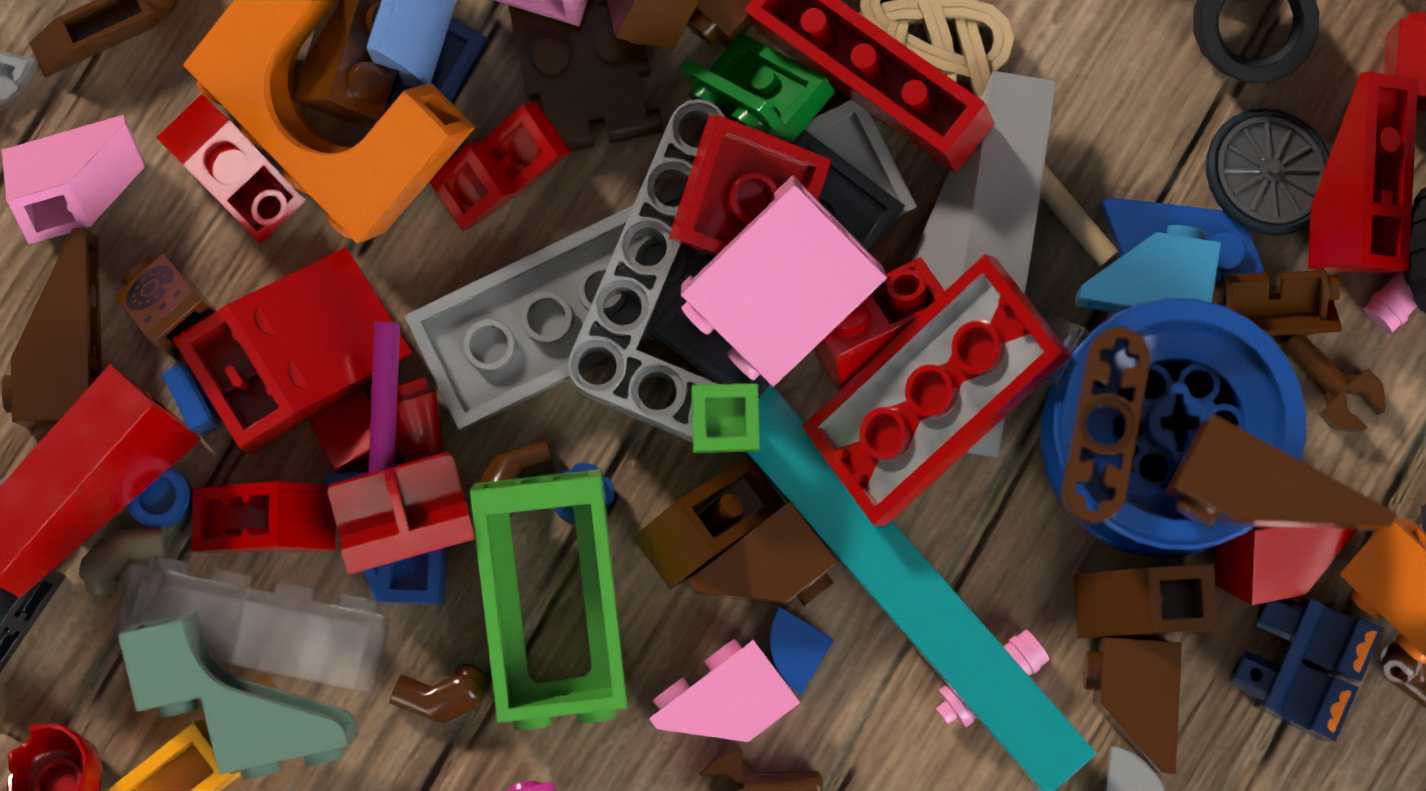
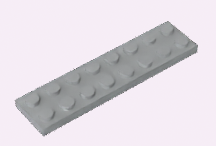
(519, 324)

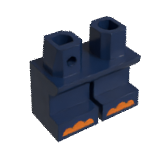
(1321, 640)

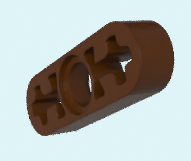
(1098, 373)

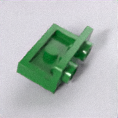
(760, 88)

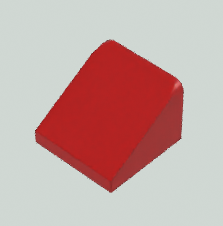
(345, 431)

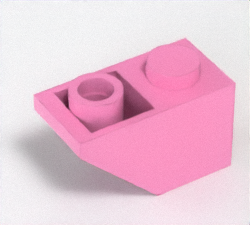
(69, 177)
(731, 701)

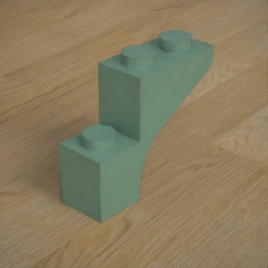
(246, 721)

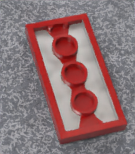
(935, 390)

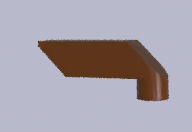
(94, 30)

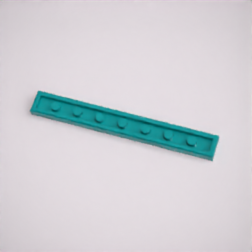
(920, 604)

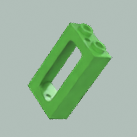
(516, 693)

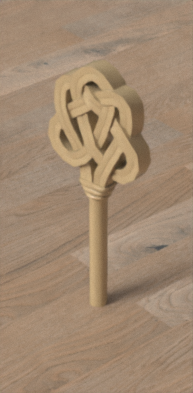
(976, 68)

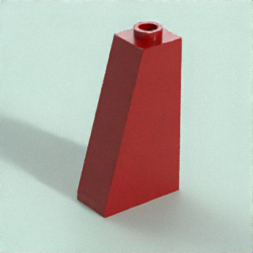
(83, 475)

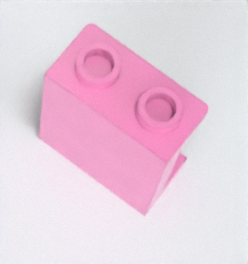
(781, 284)

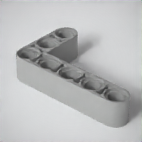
(645, 285)

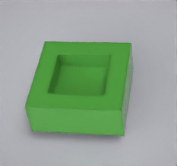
(725, 418)

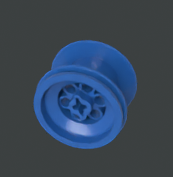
(1244, 382)

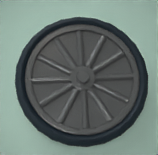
(1266, 170)

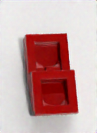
(499, 166)

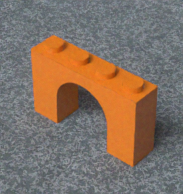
(363, 187)

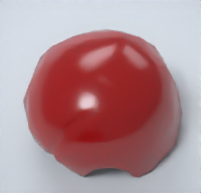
(54, 761)

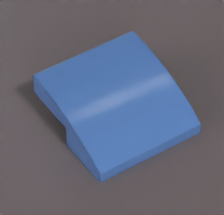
(410, 37)

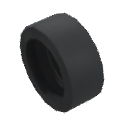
(1265, 70)

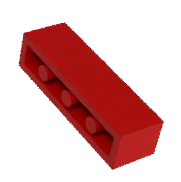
(878, 75)

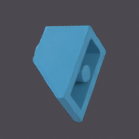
(1158, 268)

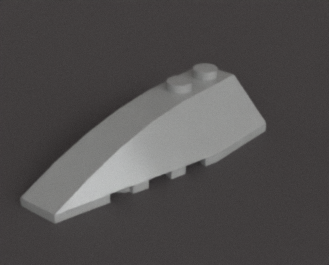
(994, 196)

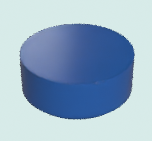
(164, 501)

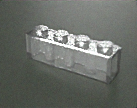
(261, 628)

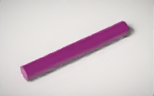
(384, 395)

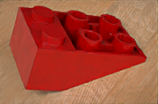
(287, 349)

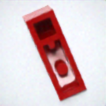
(1367, 186)

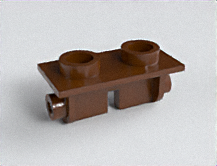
(1299, 307)

